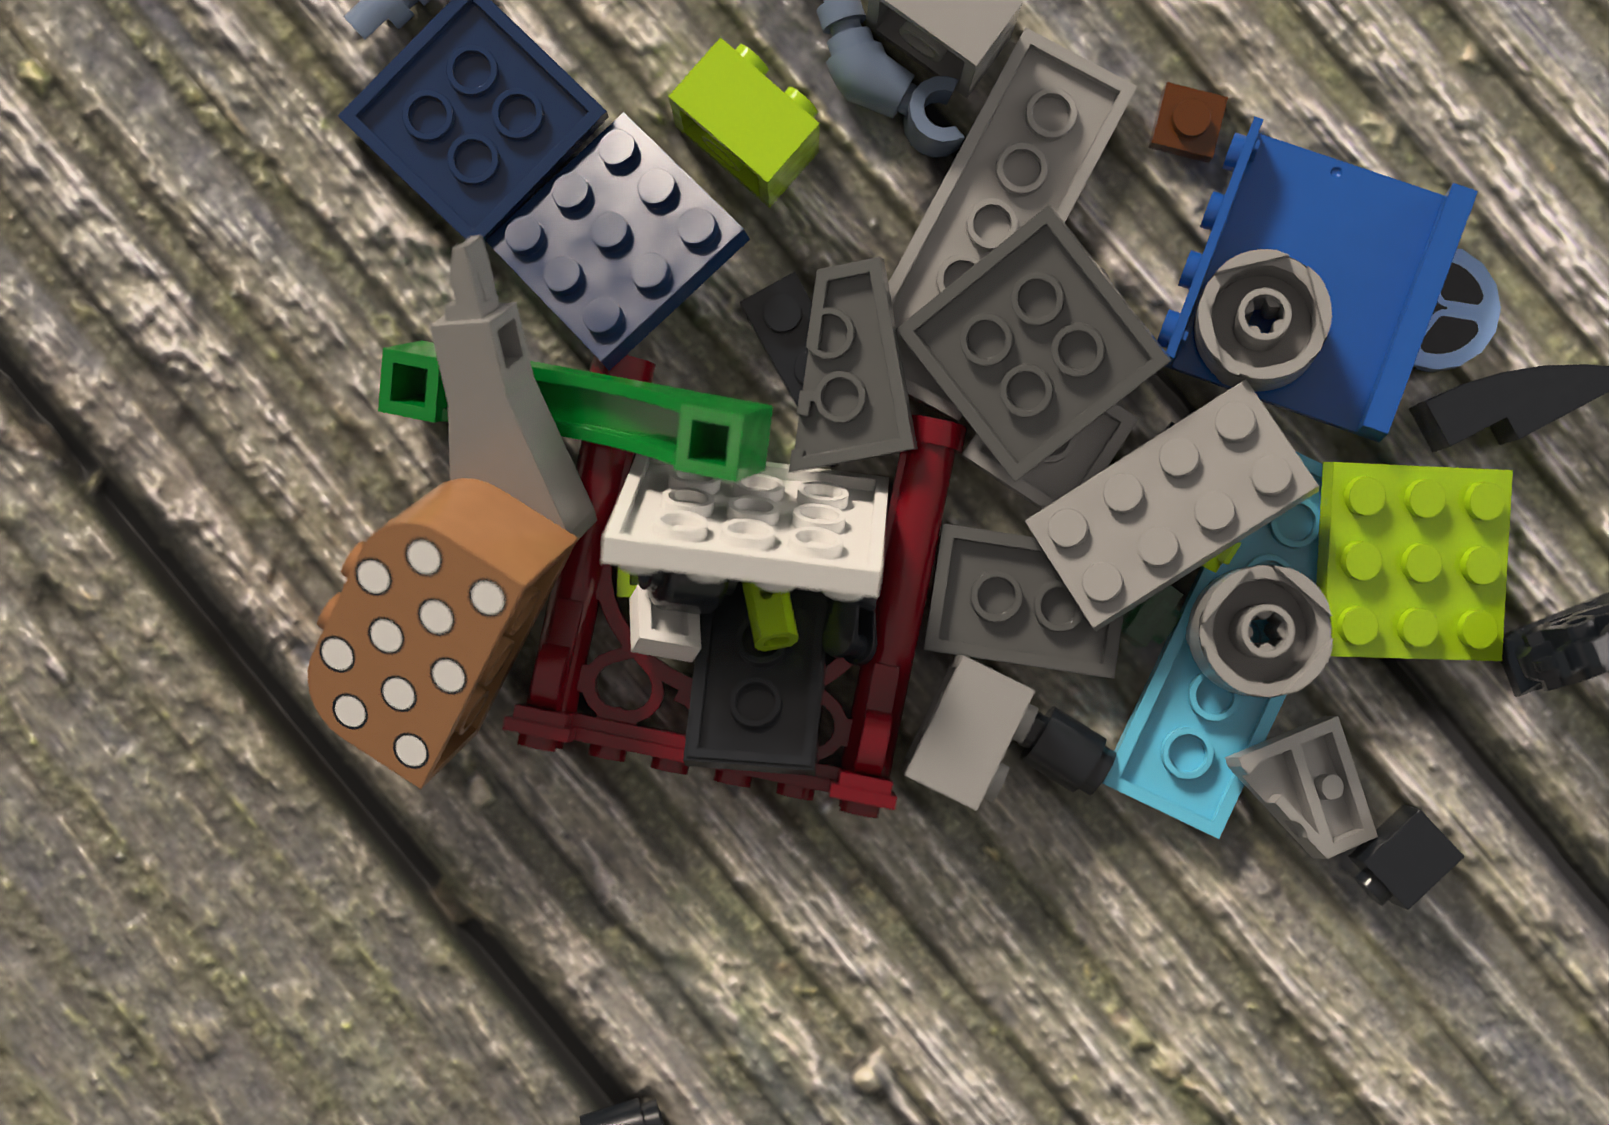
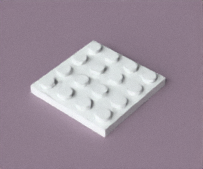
(767, 529)

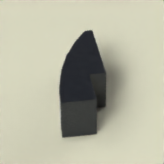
(1508, 403)

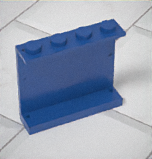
(1371, 242)

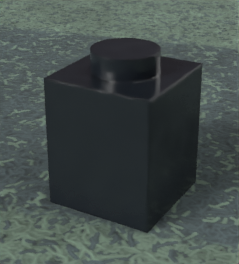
(1404, 858)

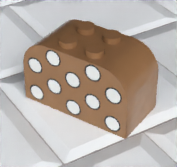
(433, 623)

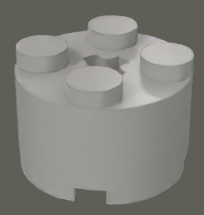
(1281, 291)
(1296, 631)

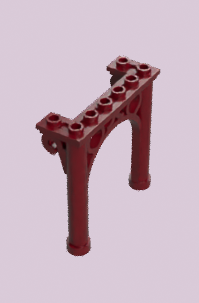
(882, 684)

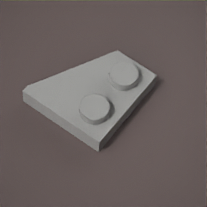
(1309, 786)

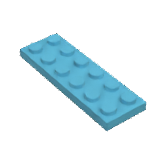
(1184, 721)

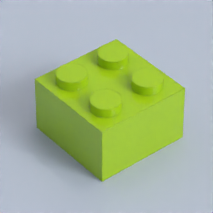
(746, 120)

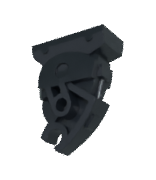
(1559, 648)

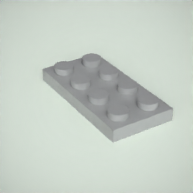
(1172, 505)

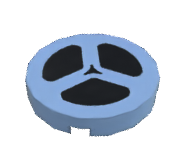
(1462, 318)

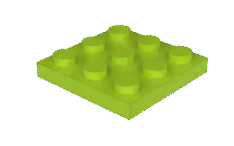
(1414, 560)

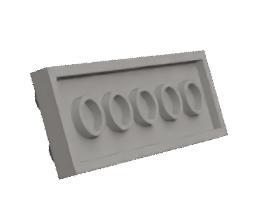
(1022, 154)

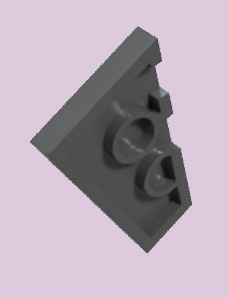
(854, 372)

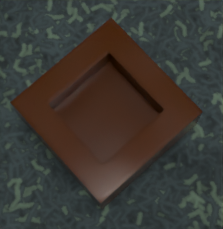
(1188, 122)

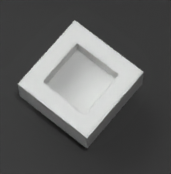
(662, 631)

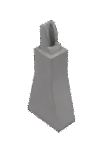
(494, 405)

